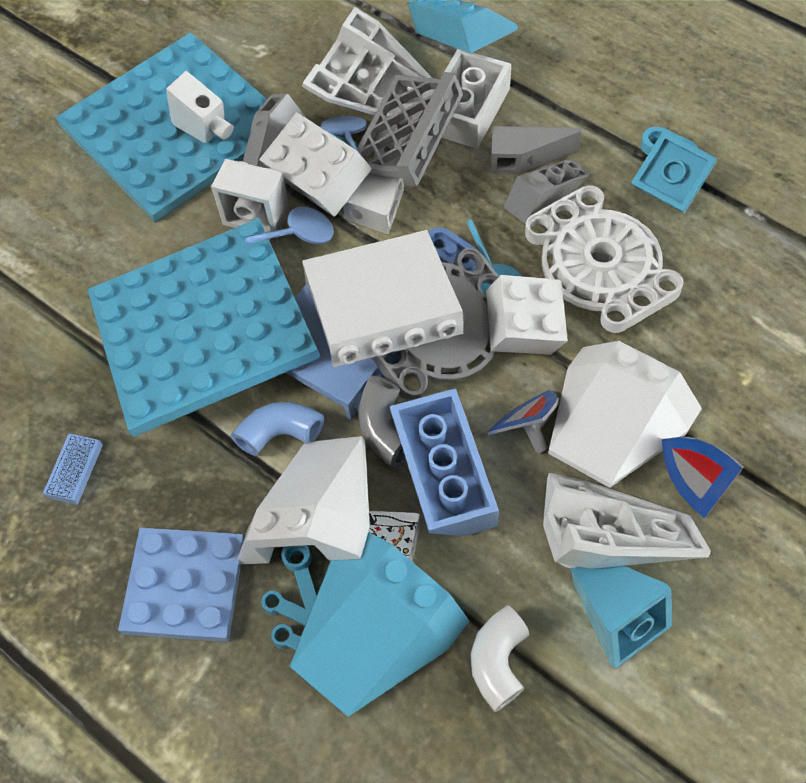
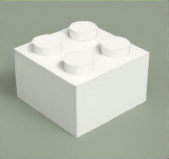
(251, 193)
(526, 315)

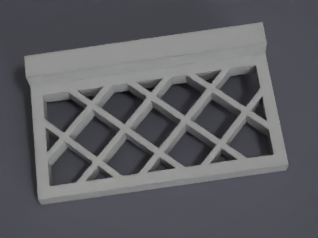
(426, 129)

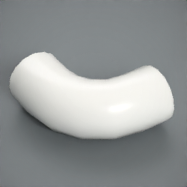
(491, 657)

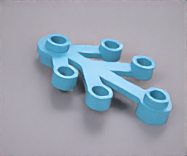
(286, 607)

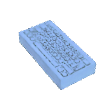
(73, 469)

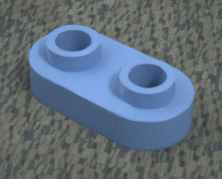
(451, 245)

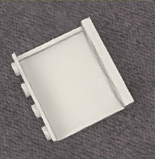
(383, 298)

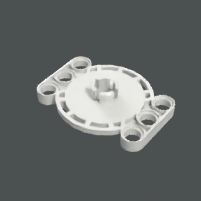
(605, 236)

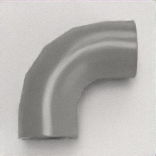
(377, 422)

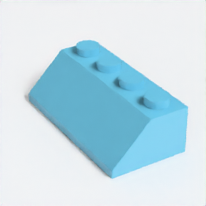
(459, 23)

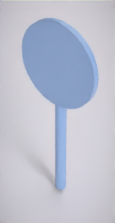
(345, 126)
(304, 223)

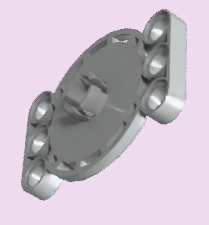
(455, 352)

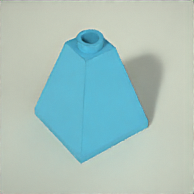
(623, 608)

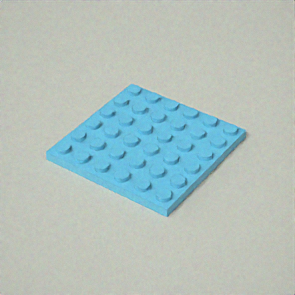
(132, 135)
(199, 327)

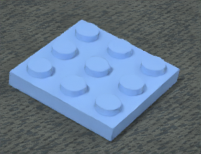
(182, 585)

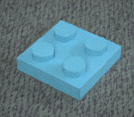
(674, 172)

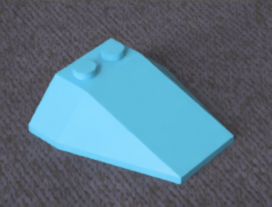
(374, 626)

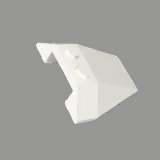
(363, 67)
(618, 411)
(315, 503)
(608, 528)

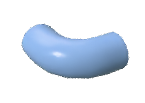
(276, 420)

